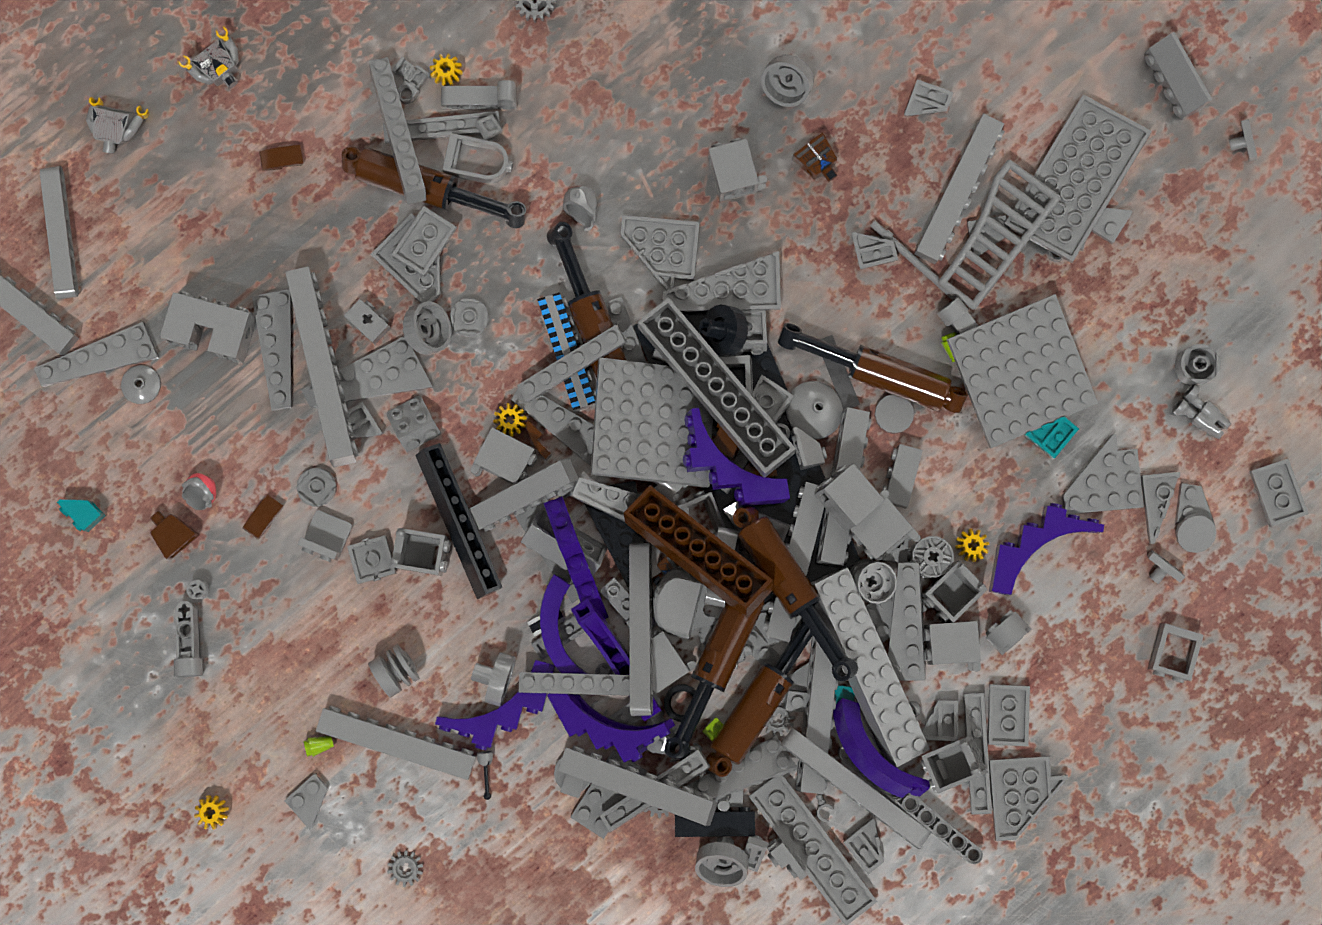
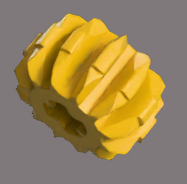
(443, 63)
(512, 413)
(976, 539)
(206, 806)

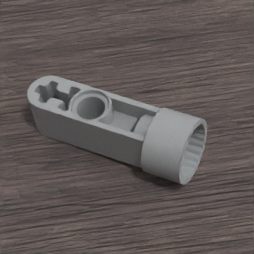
(956, 316)
(187, 663)

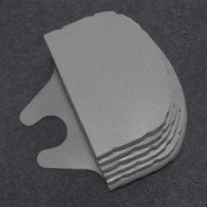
(680, 604)

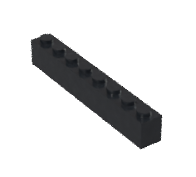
(458, 521)

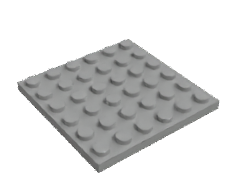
(1022, 371)
(642, 423)

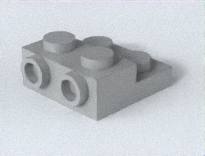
(757, 333)
(782, 856)

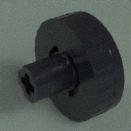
(722, 322)

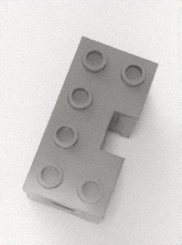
(189, 316)

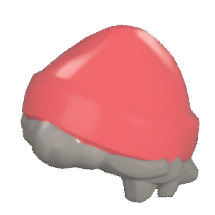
(199, 491)

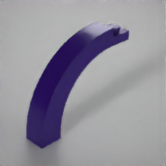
(549, 614)
(867, 758)

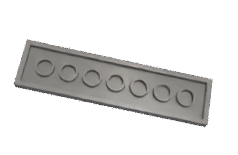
(813, 849)

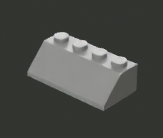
(1177, 76)
(542, 539)

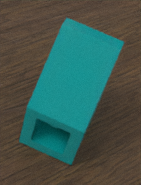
(83, 513)

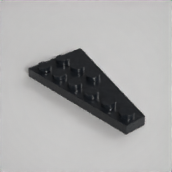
(617, 533)

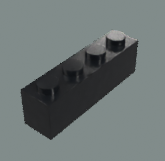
(723, 824)

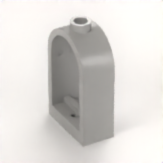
(452, 156)

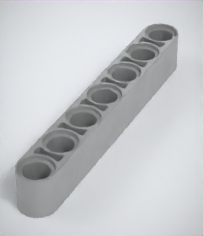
(59, 232)

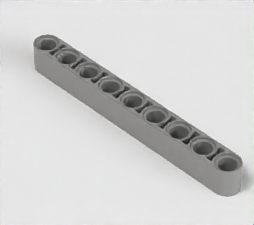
(640, 629)
(855, 788)
(934, 820)

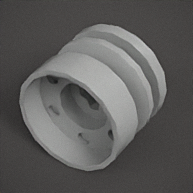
(943, 559)
(881, 583)
(394, 670)

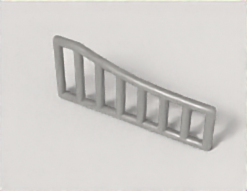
(985, 218)

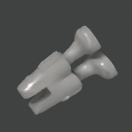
(1207, 414)

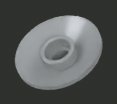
(147, 391)

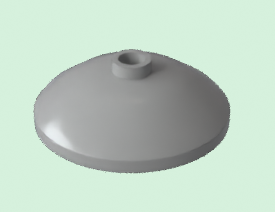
(805, 416)

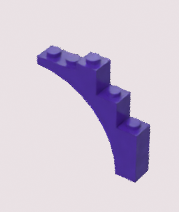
(723, 473)
(573, 554)
(1011, 559)
(607, 643)
(507, 716)
(628, 739)

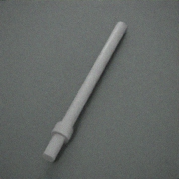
(887, 234)

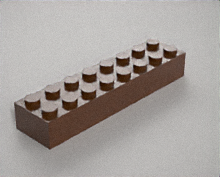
(698, 551)

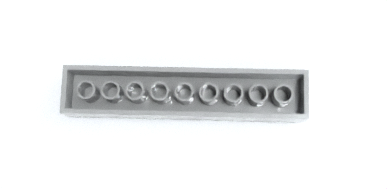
(320, 365)
(716, 387)
(876, 681)

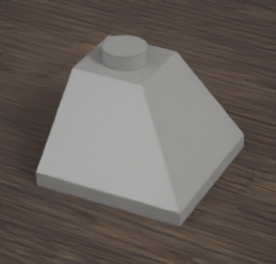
(807, 449)

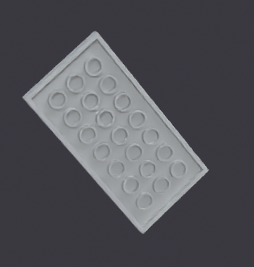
(1085, 171)

